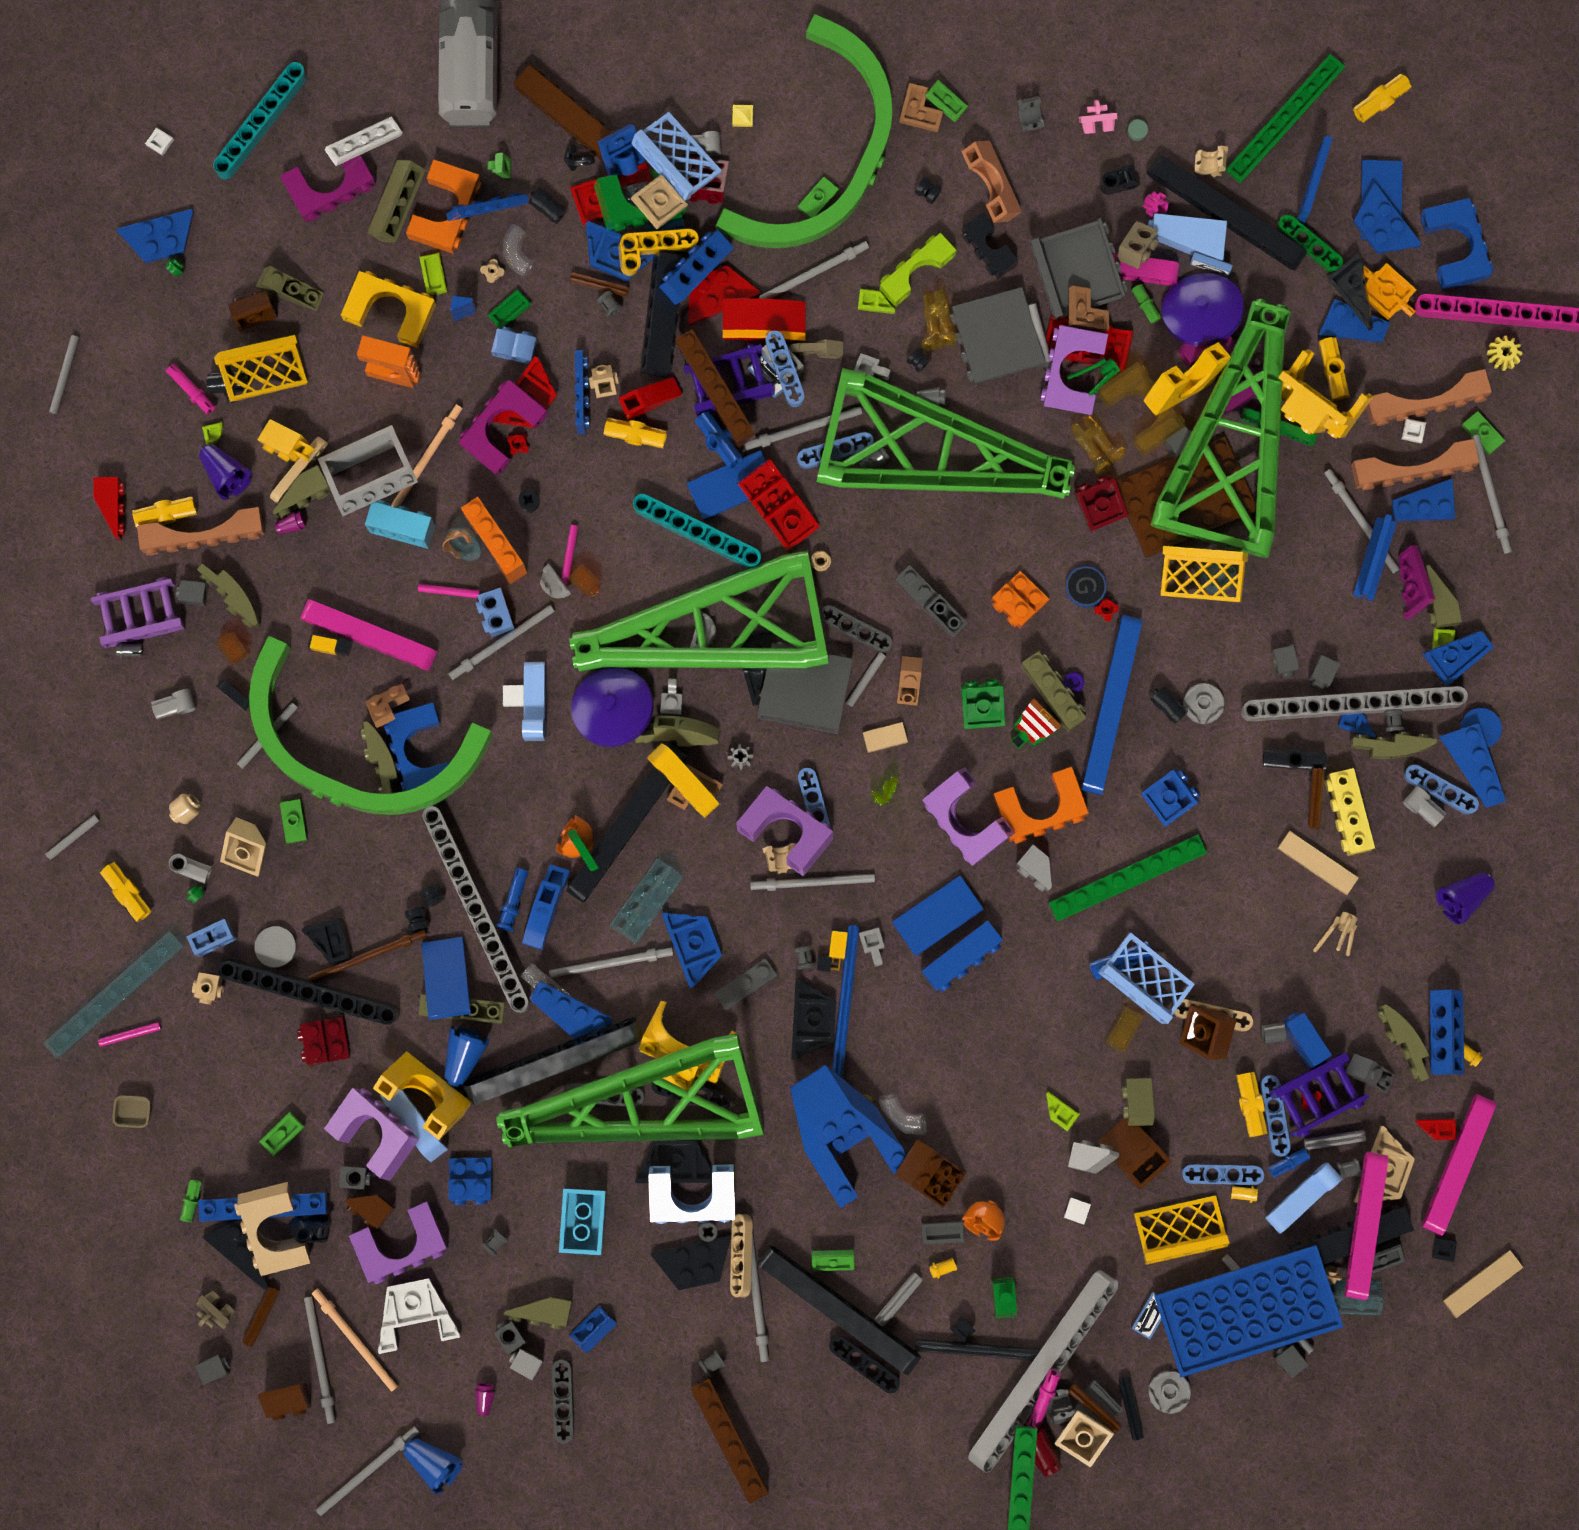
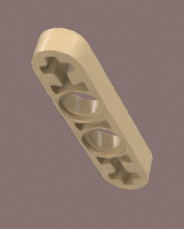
(298, 468)
(1239, 1014)
(739, 1255)

